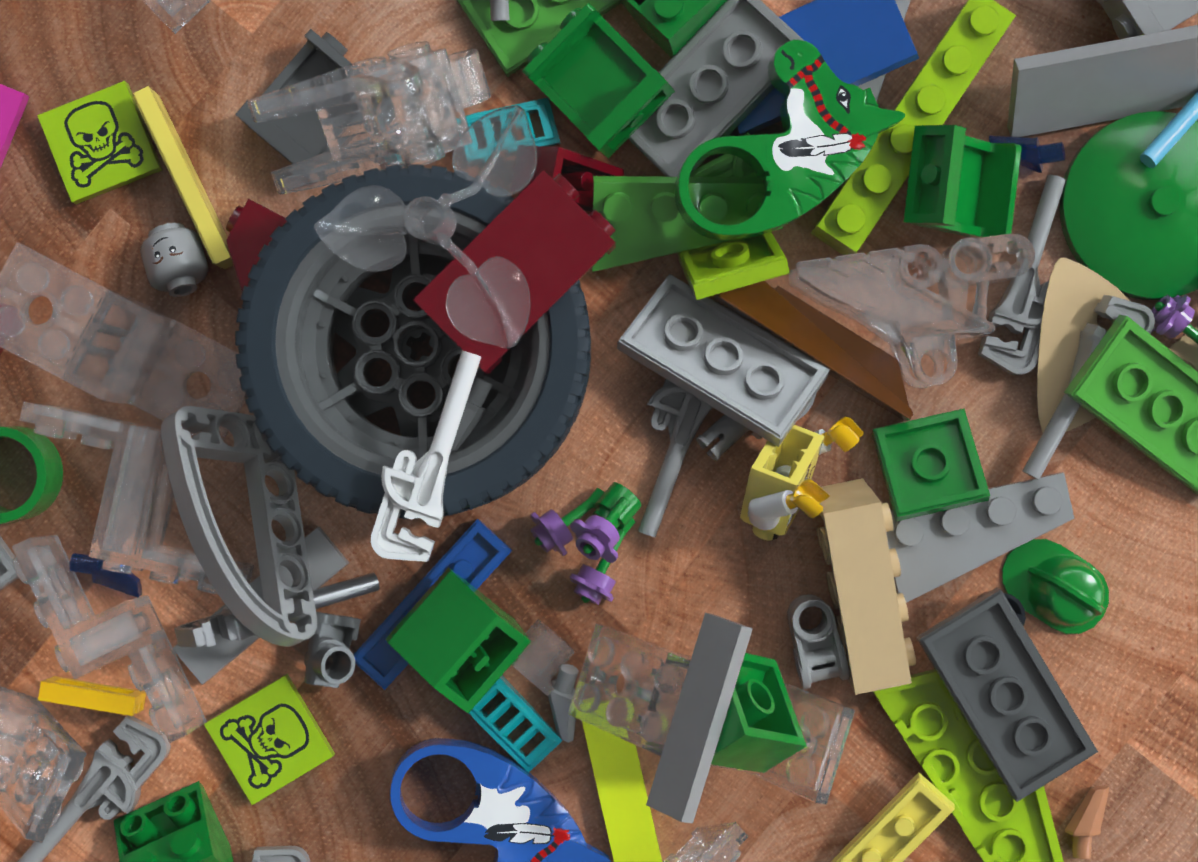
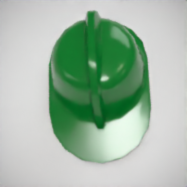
(1056, 586)

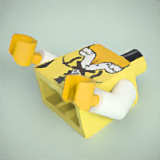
(783, 474)

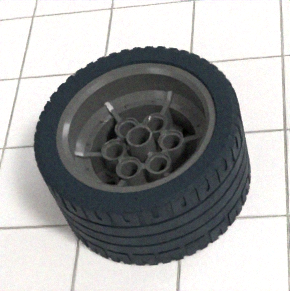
(318, 416)

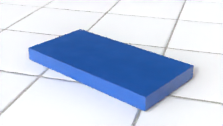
(853, 38)

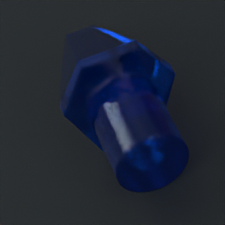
(1032, 153)
(118, 581)

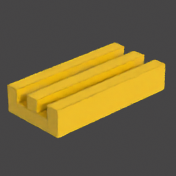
(92, 695)

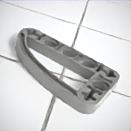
(264, 618)

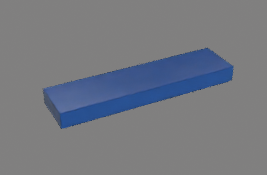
(471, 557)

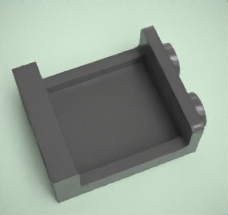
(301, 134)

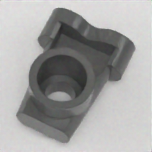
(328, 653)

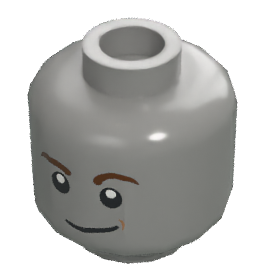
(174, 259)

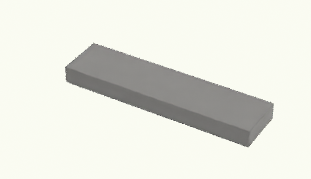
(324, 563)
(699, 717)

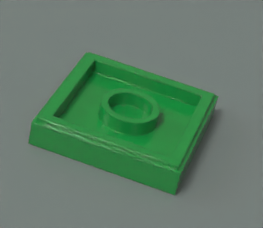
(930, 464)

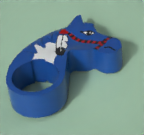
(510, 812)

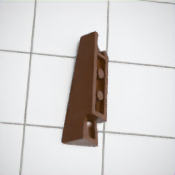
(824, 340)

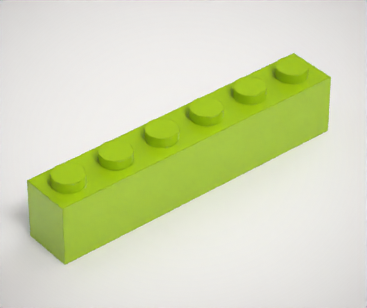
(925, 102)

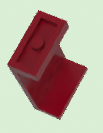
(544, 238)

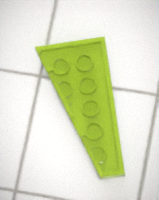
(962, 771)

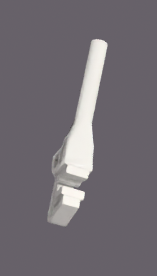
(420, 483)

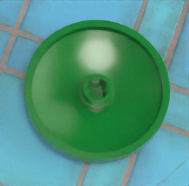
(1134, 219)

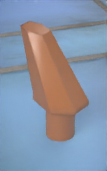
(1087, 821)

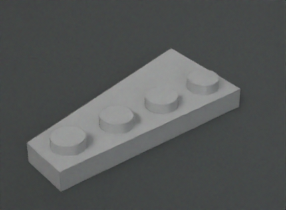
(960, 539)

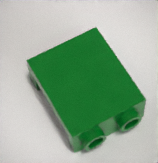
(597, 79)
(961, 182)

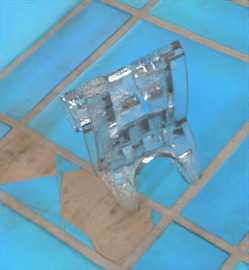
(379, 112)
(901, 310)

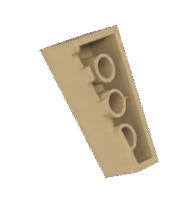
(865, 587)

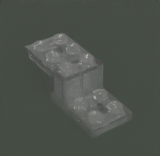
(95, 641)

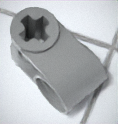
(817, 650)

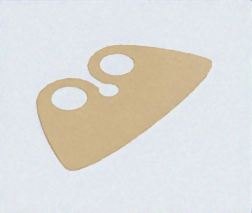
(1067, 309)

